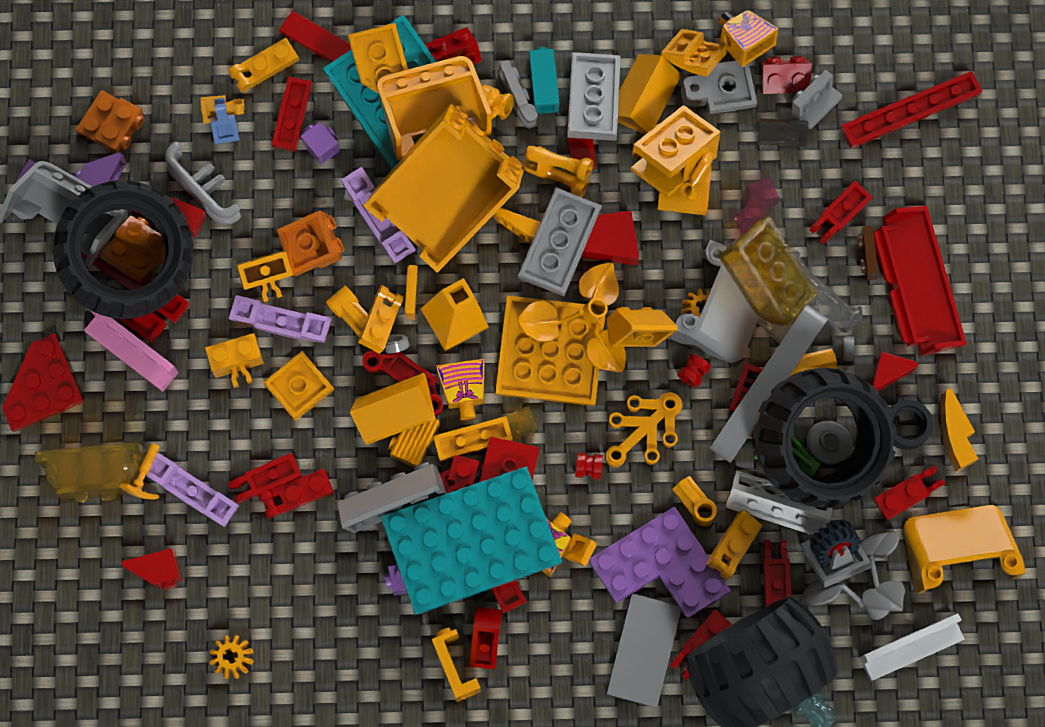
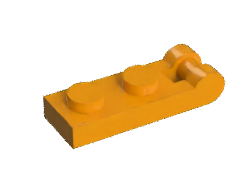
(264, 65)
(380, 319)
(734, 544)

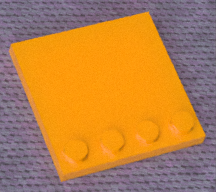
(547, 369)

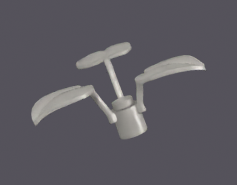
(876, 600)

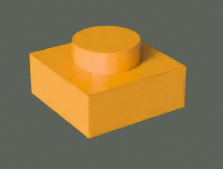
(579, 549)

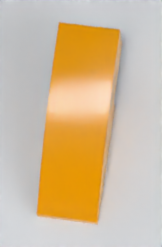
(956, 431)

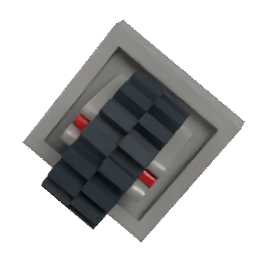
(836, 553)

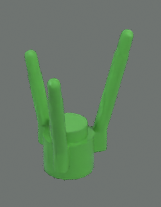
(805, 461)

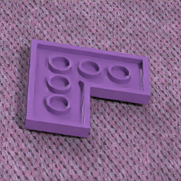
(665, 551)

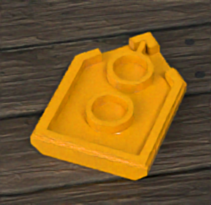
(377, 54)

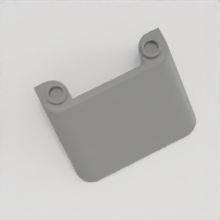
(726, 318)

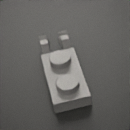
(524, 110)

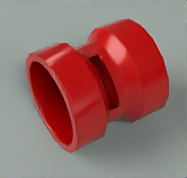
(694, 370)
(589, 466)

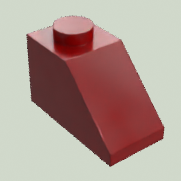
(157, 568)
(485, 638)

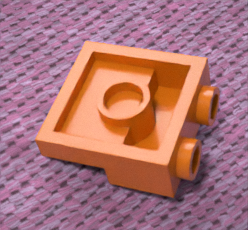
(111, 122)
(311, 242)
(135, 249)

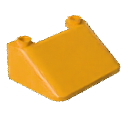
(421, 94)
(959, 538)

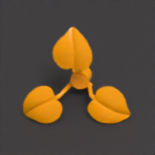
(602, 288)

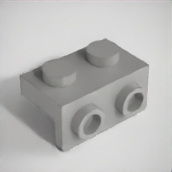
(816, 99)

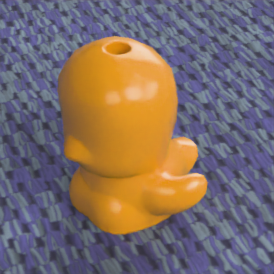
(499, 103)

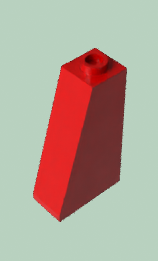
(613, 239)

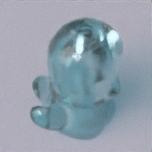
(816, 711)

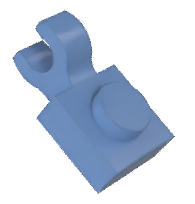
(223, 126)

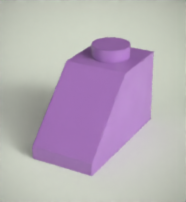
(102, 170)

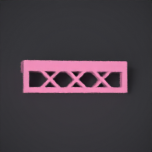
(131, 351)

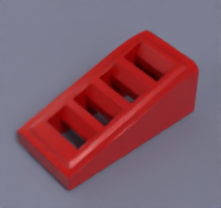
(739, 387)

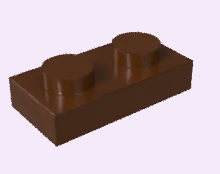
(869, 262)

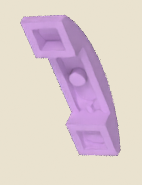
(388, 235)
(280, 321)
(192, 490)

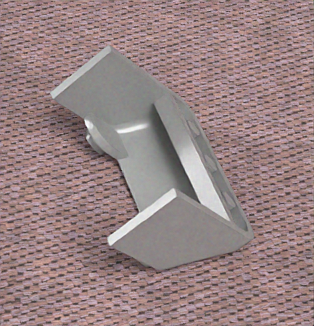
(48, 192)

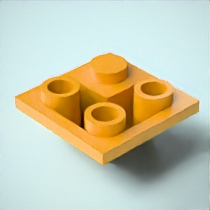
(454, 315)

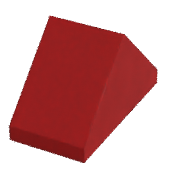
(891, 369)

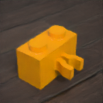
(264, 271)
(234, 357)

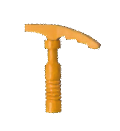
(136, 489)

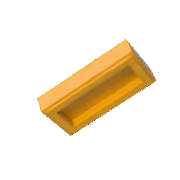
(411, 292)

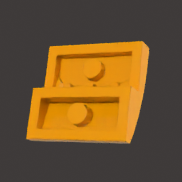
(693, 53)
(680, 203)

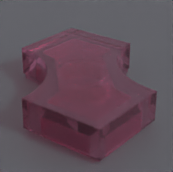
(760, 197)

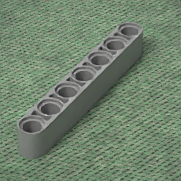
(776, 370)

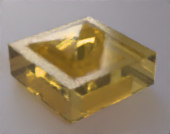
(522, 423)

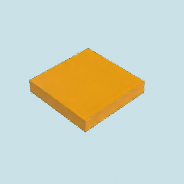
(298, 386)

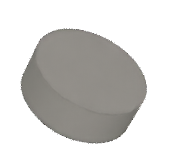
(396, 344)
(848, 348)

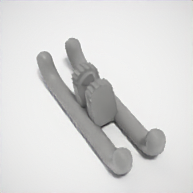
(200, 194)

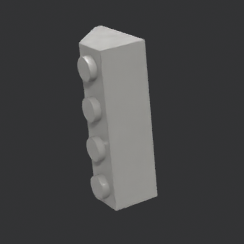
(403, 491)

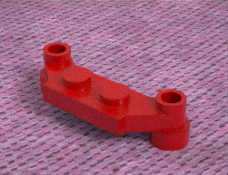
(402, 368)

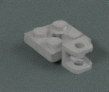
(708, 90)

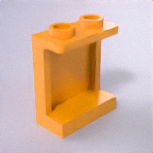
(459, 690)

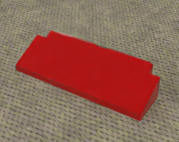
(918, 281)

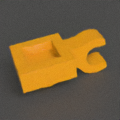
(208, 107)

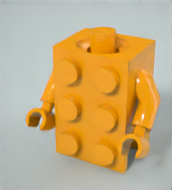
(676, 152)

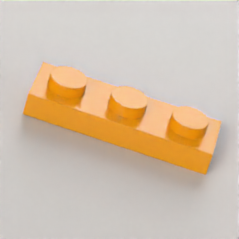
(471, 438)

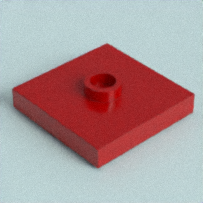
(507, 456)

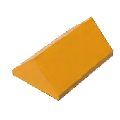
(646, 92)
(393, 409)

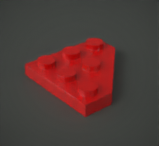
(41, 386)

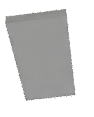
(594, 96)
(559, 241)
(644, 650)

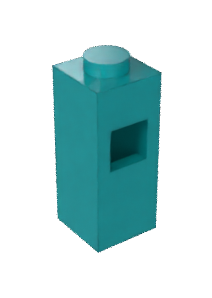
(544, 80)

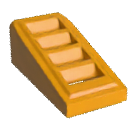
(518, 224)

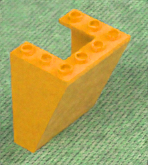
(446, 186)

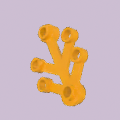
(645, 426)

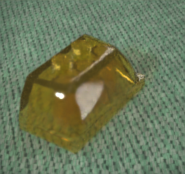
(768, 273)
(91, 470)

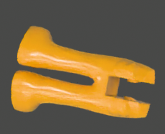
(542, 162)

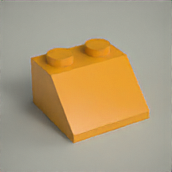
(639, 327)

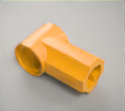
(346, 306)
(818, 359)
(695, 499)

